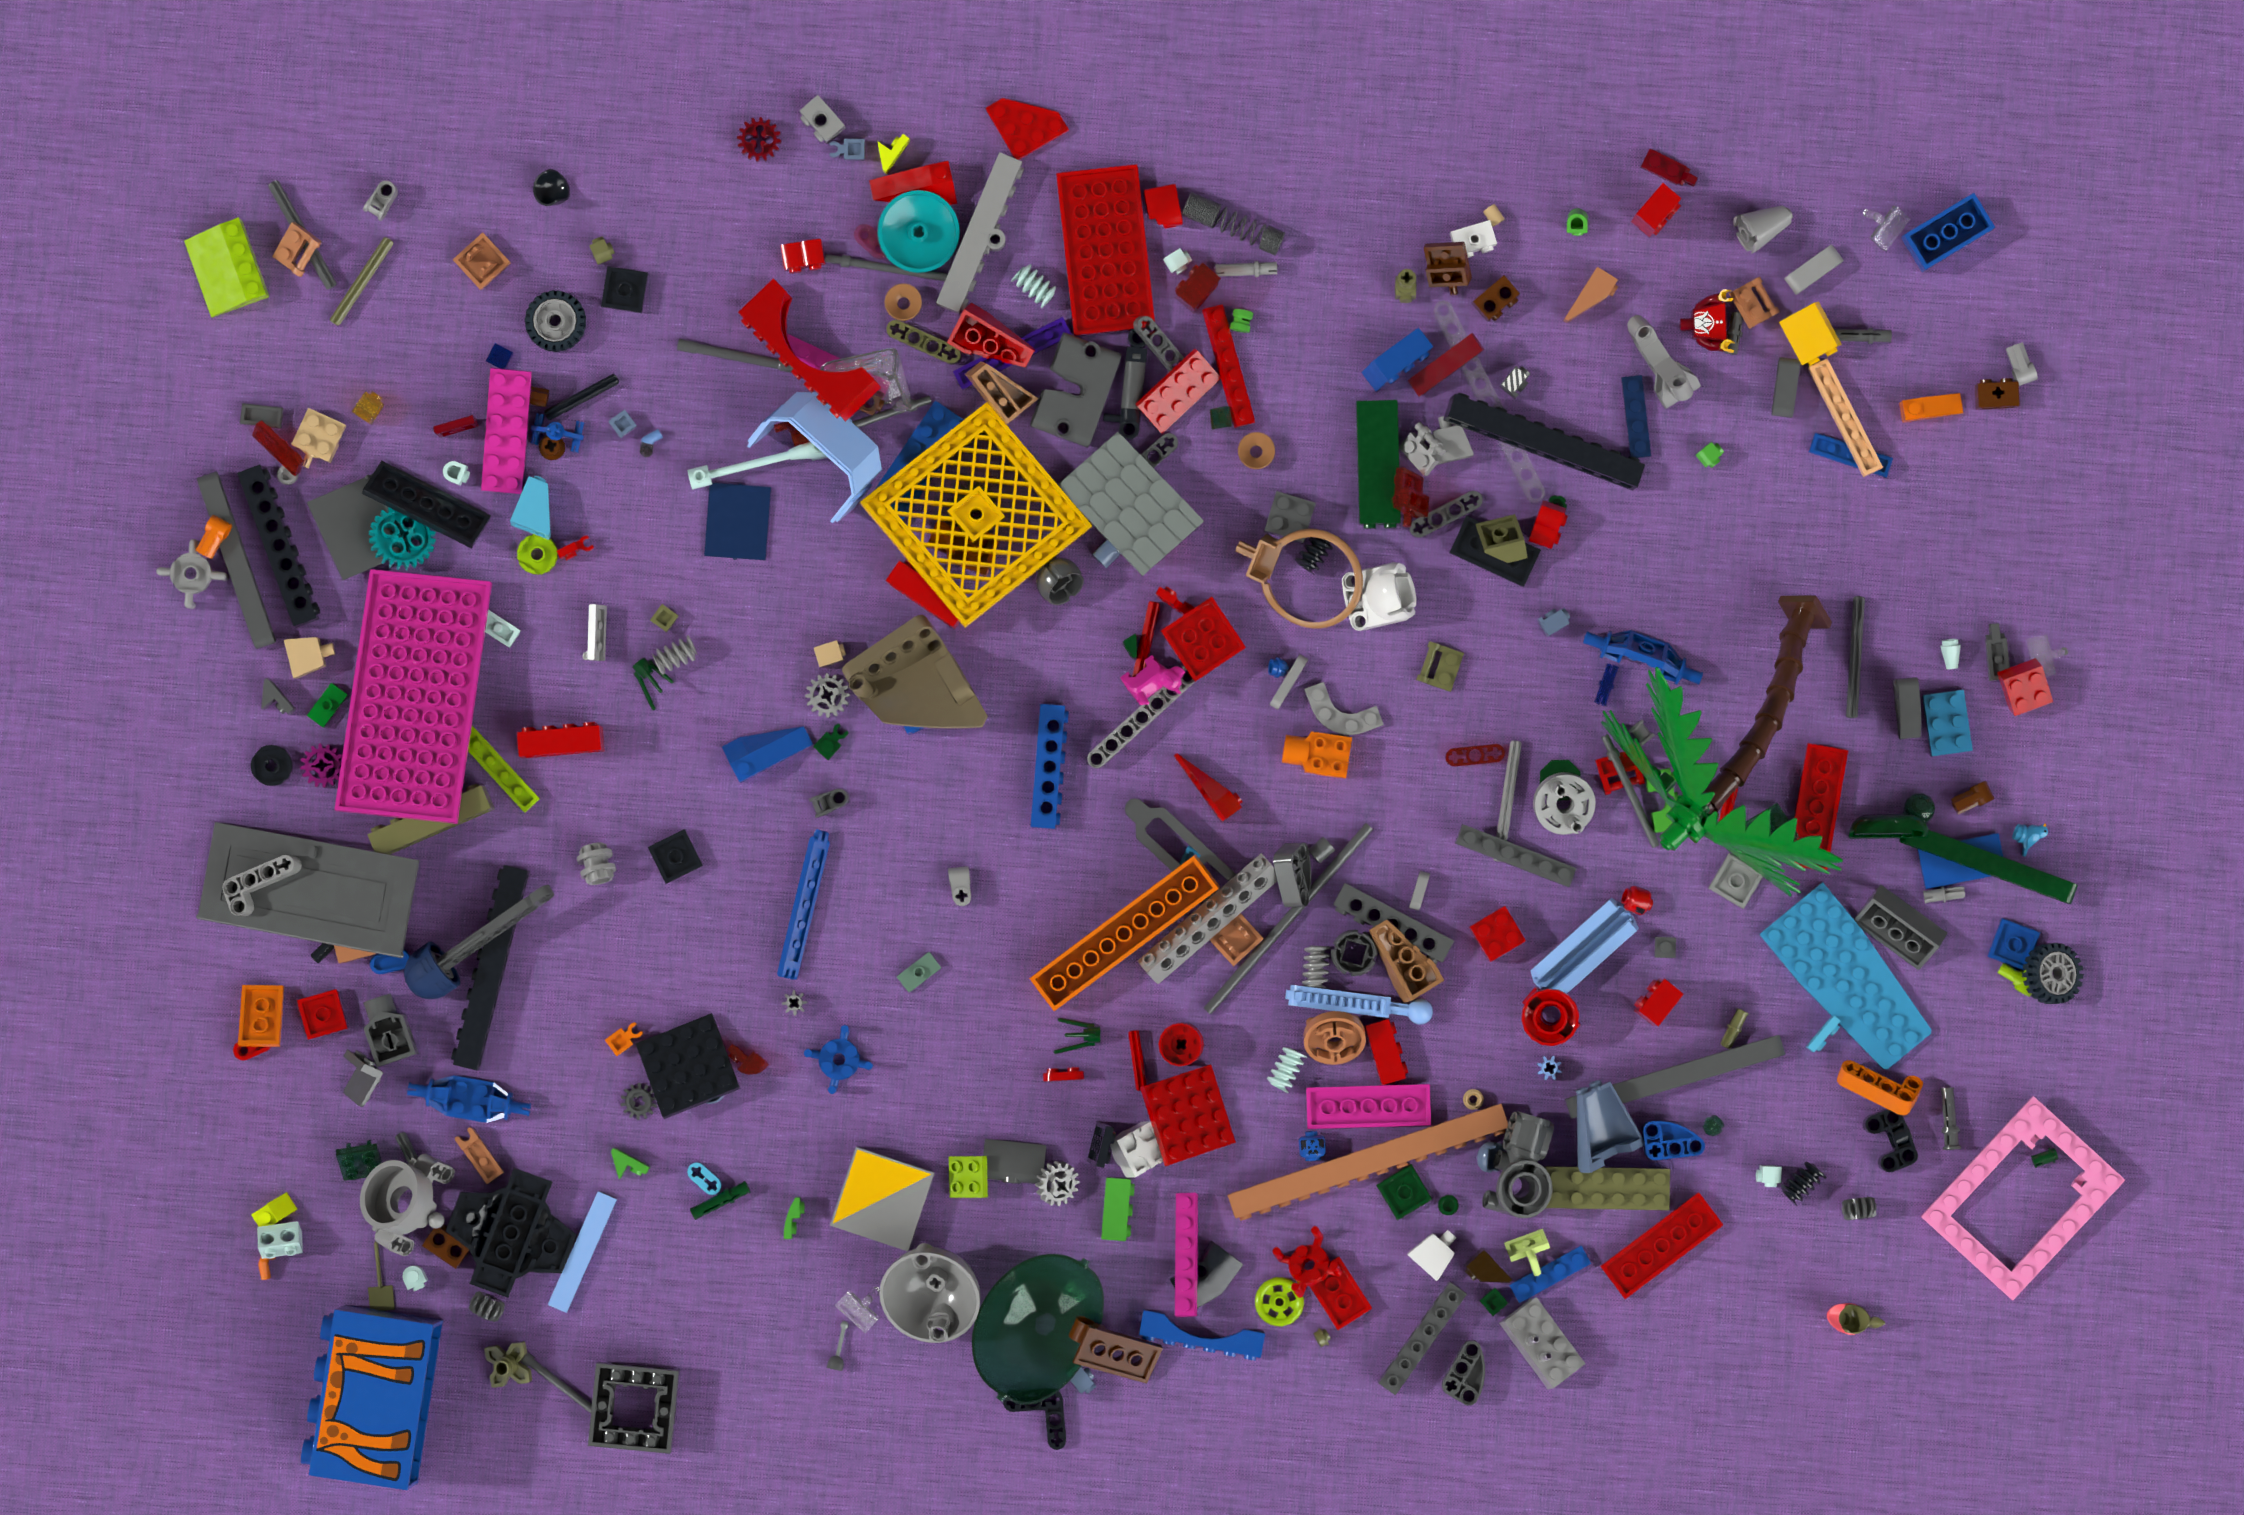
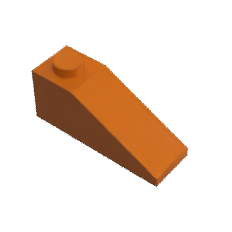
(1930, 407)

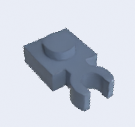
(852, 149)

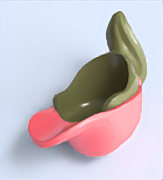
(1852, 1319)

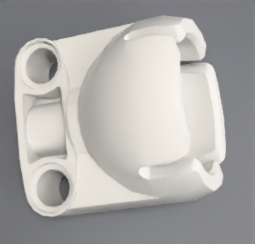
(1384, 596)

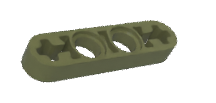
(925, 338)

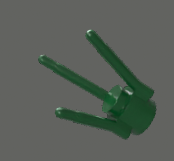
(644, 669)
(1091, 1035)

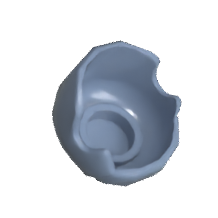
(1486, 1156)

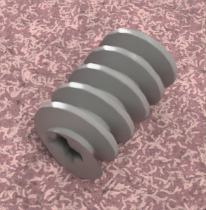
(675, 655)
(1315, 966)

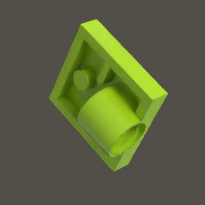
(968, 1177)

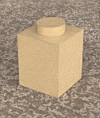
(829, 653)

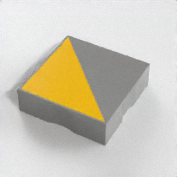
(882, 1198)

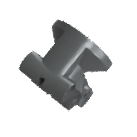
(1525, 1143)

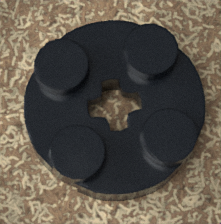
(264, 774)

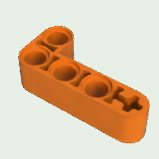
(1880, 1089)

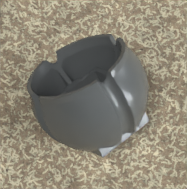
(1059, 580)
(1368, 959)

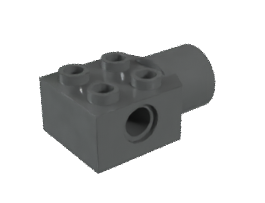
(388, 1032)

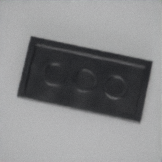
(1469, 548)
(1100, 1143)

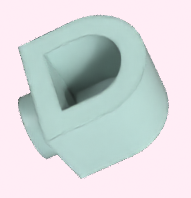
(1177, 261)
(456, 472)
(1769, 1175)
(414, 1277)

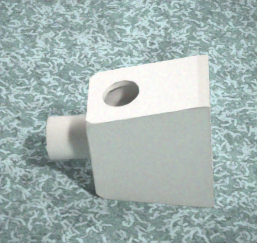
(1433, 1253)

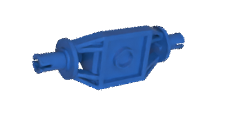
(1644, 649)
(469, 1099)

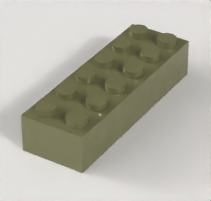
(407, 832)
(1610, 1188)

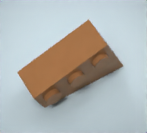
(1000, 392)

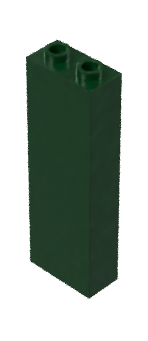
(1377, 462)

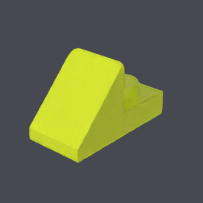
(888, 156)
(275, 1211)

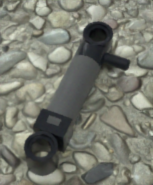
(1132, 388)

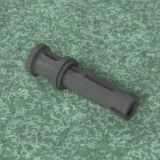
(1950, 1129)

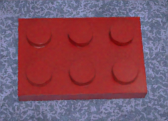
(1341, 1297)

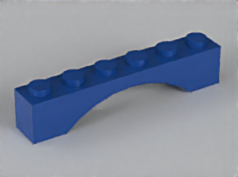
(1244, 1342)

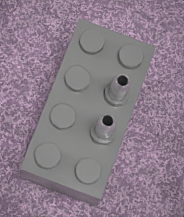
(1542, 1343)

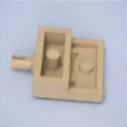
(318, 436)

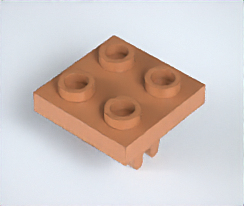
(481, 261)
(1236, 939)

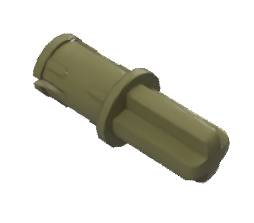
(1733, 1028)

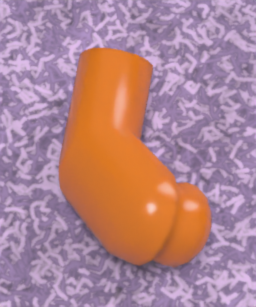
(263, 1265)

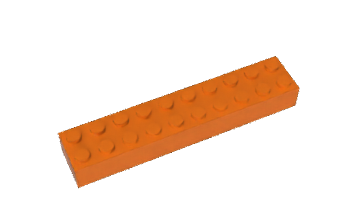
(1124, 932)

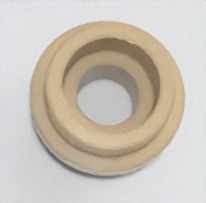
(1477, 1104)

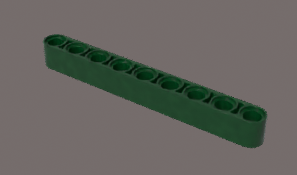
(1995, 866)

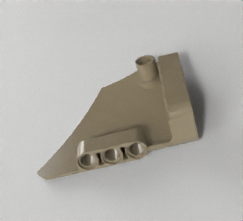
(914, 680)

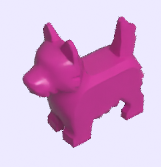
(1152, 679)

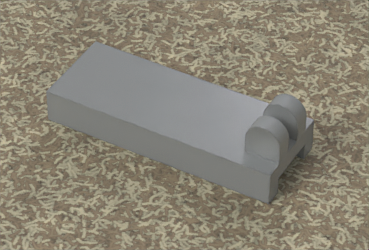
(596, 633)

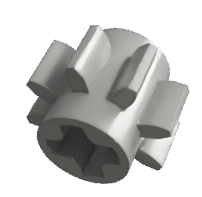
(800, 1002)

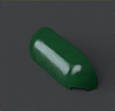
(1888, 826)

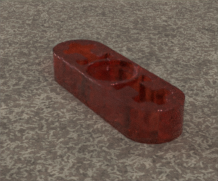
(1469, 762)

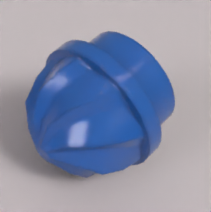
(1277, 667)

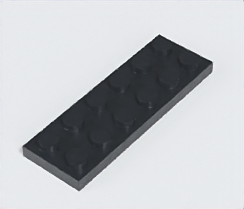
(426, 504)

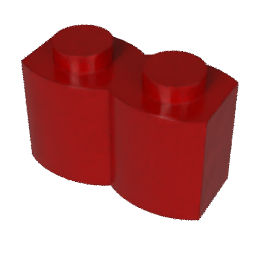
(803, 255)
(1547, 525)

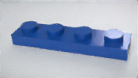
(1550, 1274)

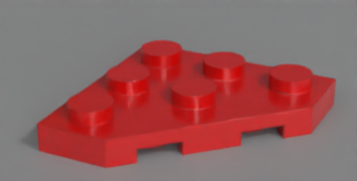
(1025, 125)

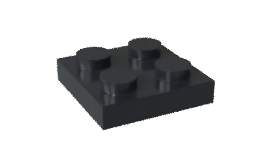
(624, 289)
(675, 856)

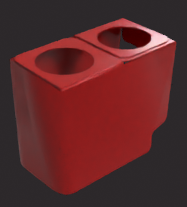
(1164, 205)

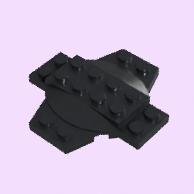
(510, 1232)

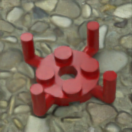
(1301, 1256)

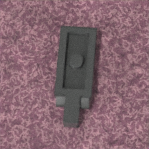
(1996, 651)

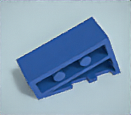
(1397, 359)

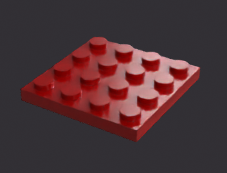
(1187, 1115)

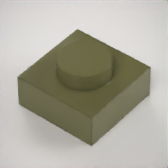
(664, 618)

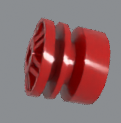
(1169, 1041)

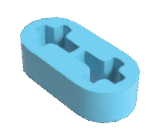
(700, 1182)

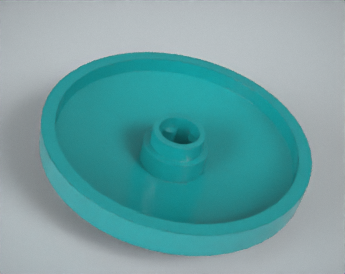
(918, 231)

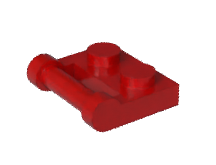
(1606, 769)

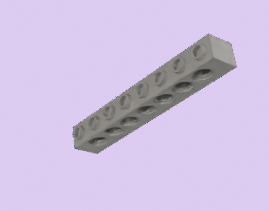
(1209, 919)

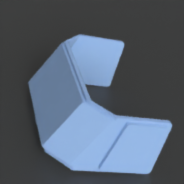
(832, 436)

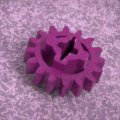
(321, 755)

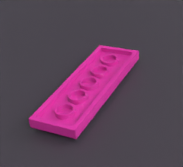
(506, 430)
(1368, 1106)

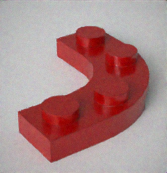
(1169, 596)

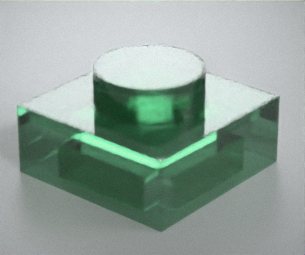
(1220, 417)

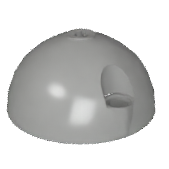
(927, 1285)

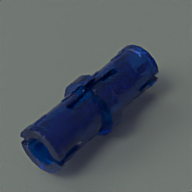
(1606, 684)

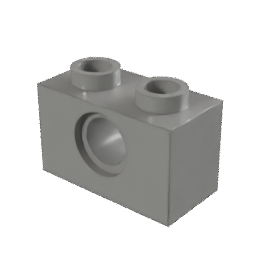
(817, 108)

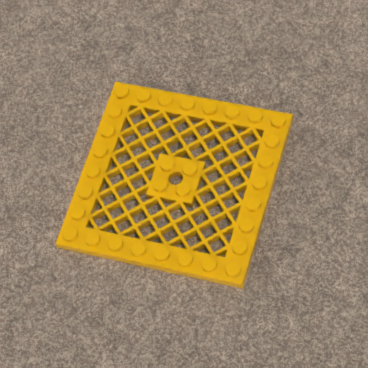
(988, 421)

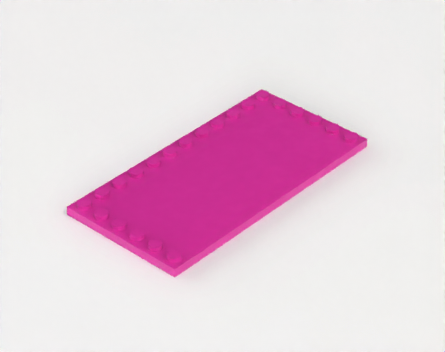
(413, 696)

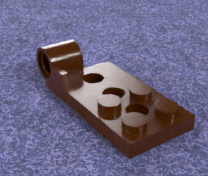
(1095, 1334)

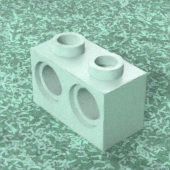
(279, 1236)

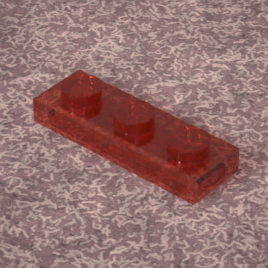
(278, 448)

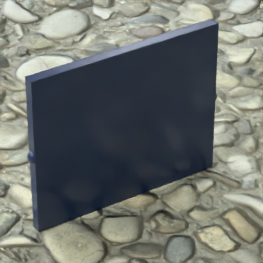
(737, 521)

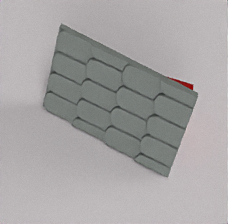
(1130, 503)

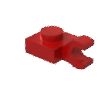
(569, 551)

